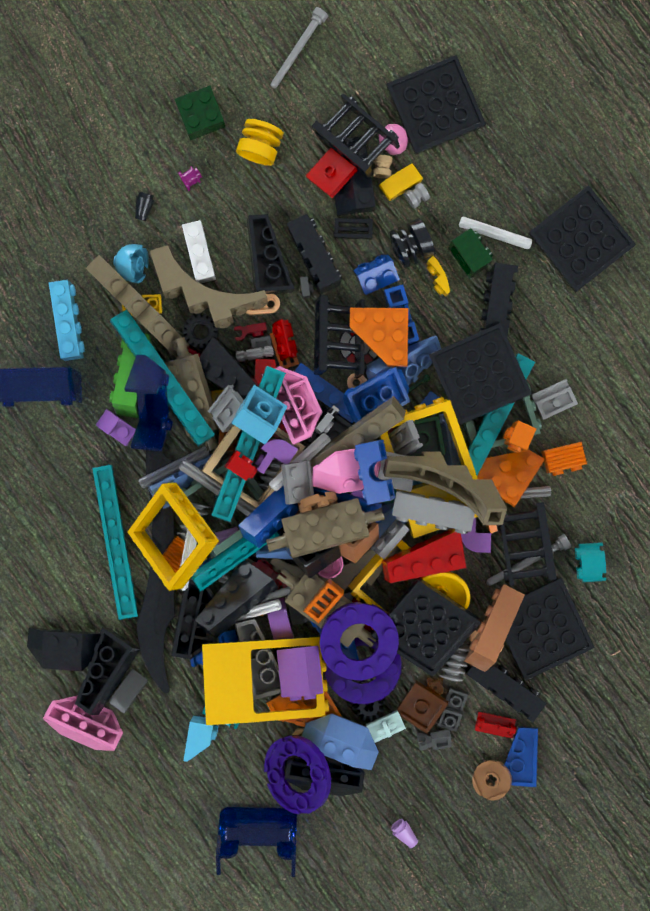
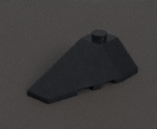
(358, 192)

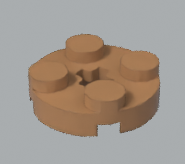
(315, 502)
(488, 790)

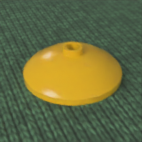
(452, 586)

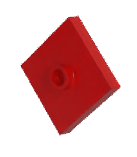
(331, 173)

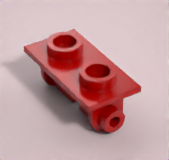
(282, 331)
(495, 725)

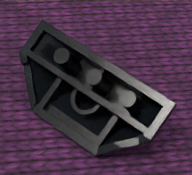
(188, 634)
(62, 648)
(344, 778)

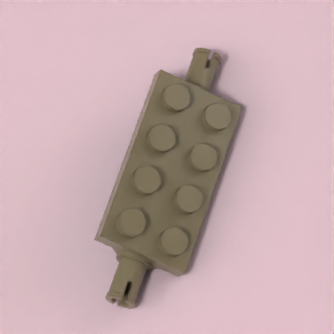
(190, 375)
(325, 528)
(302, 592)

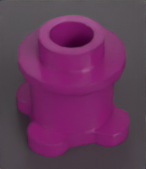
(190, 177)

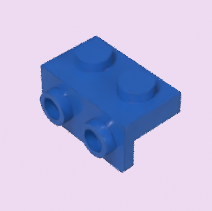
(376, 274)

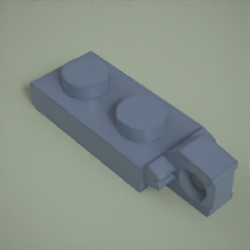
(451, 453)

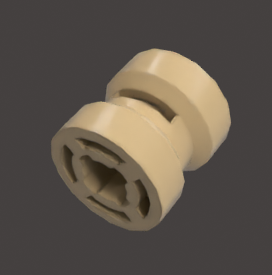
(382, 166)

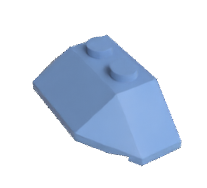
(342, 740)

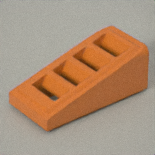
(329, 605)

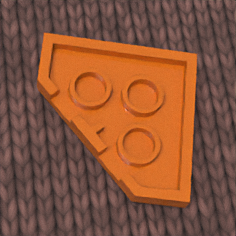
(383, 332)
(511, 473)
(279, 704)

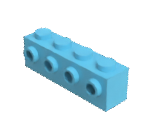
(66, 321)

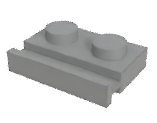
(554, 399)
(225, 408)
(326, 423)
(405, 439)
(297, 481)
(390, 539)

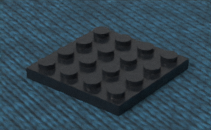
(435, 104)
(581, 238)
(480, 374)
(430, 626)
(547, 630)

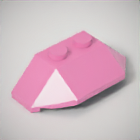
(302, 406)
(340, 473)
(93, 731)

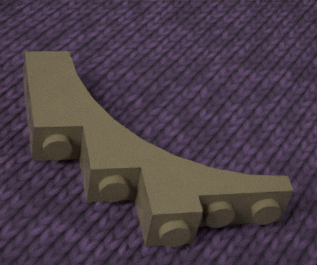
(198, 297)
(134, 303)
(432, 469)
(344, 578)

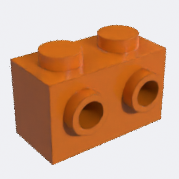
(518, 436)

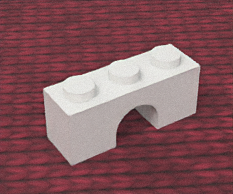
(198, 252)

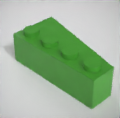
(124, 402)

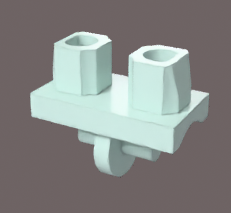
(386, 726)

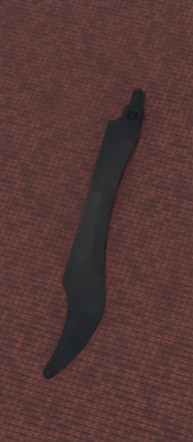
(158, 600)

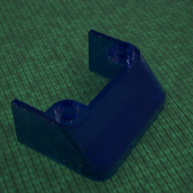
(40, 384)
(151, 385)
(256, 828)

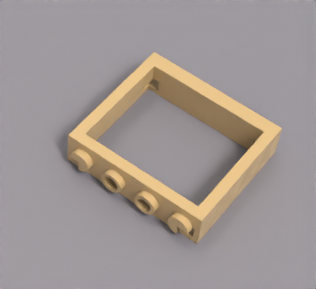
(223, 446)

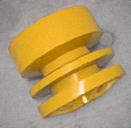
(259, 142)

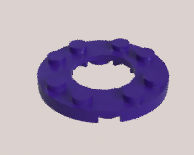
(358, 614)
(367, 692)
(319, 771)

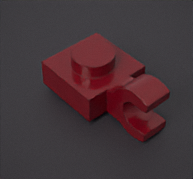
(255, 330)
(267, 569)

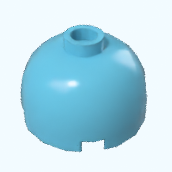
(131, 262)

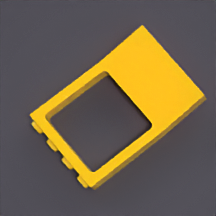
(428, 490)
(230, 684)

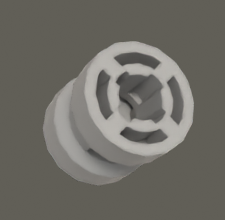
(417, 195)

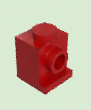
(241, 466)

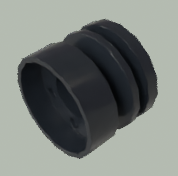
(412, 243)

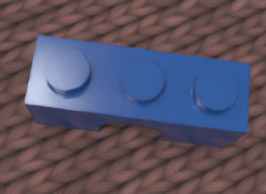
(397, 298)
(374, 489)

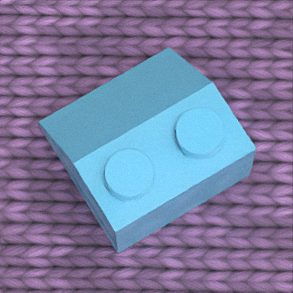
(259, 414)
(199, 736)

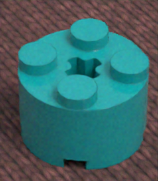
(591, 562)

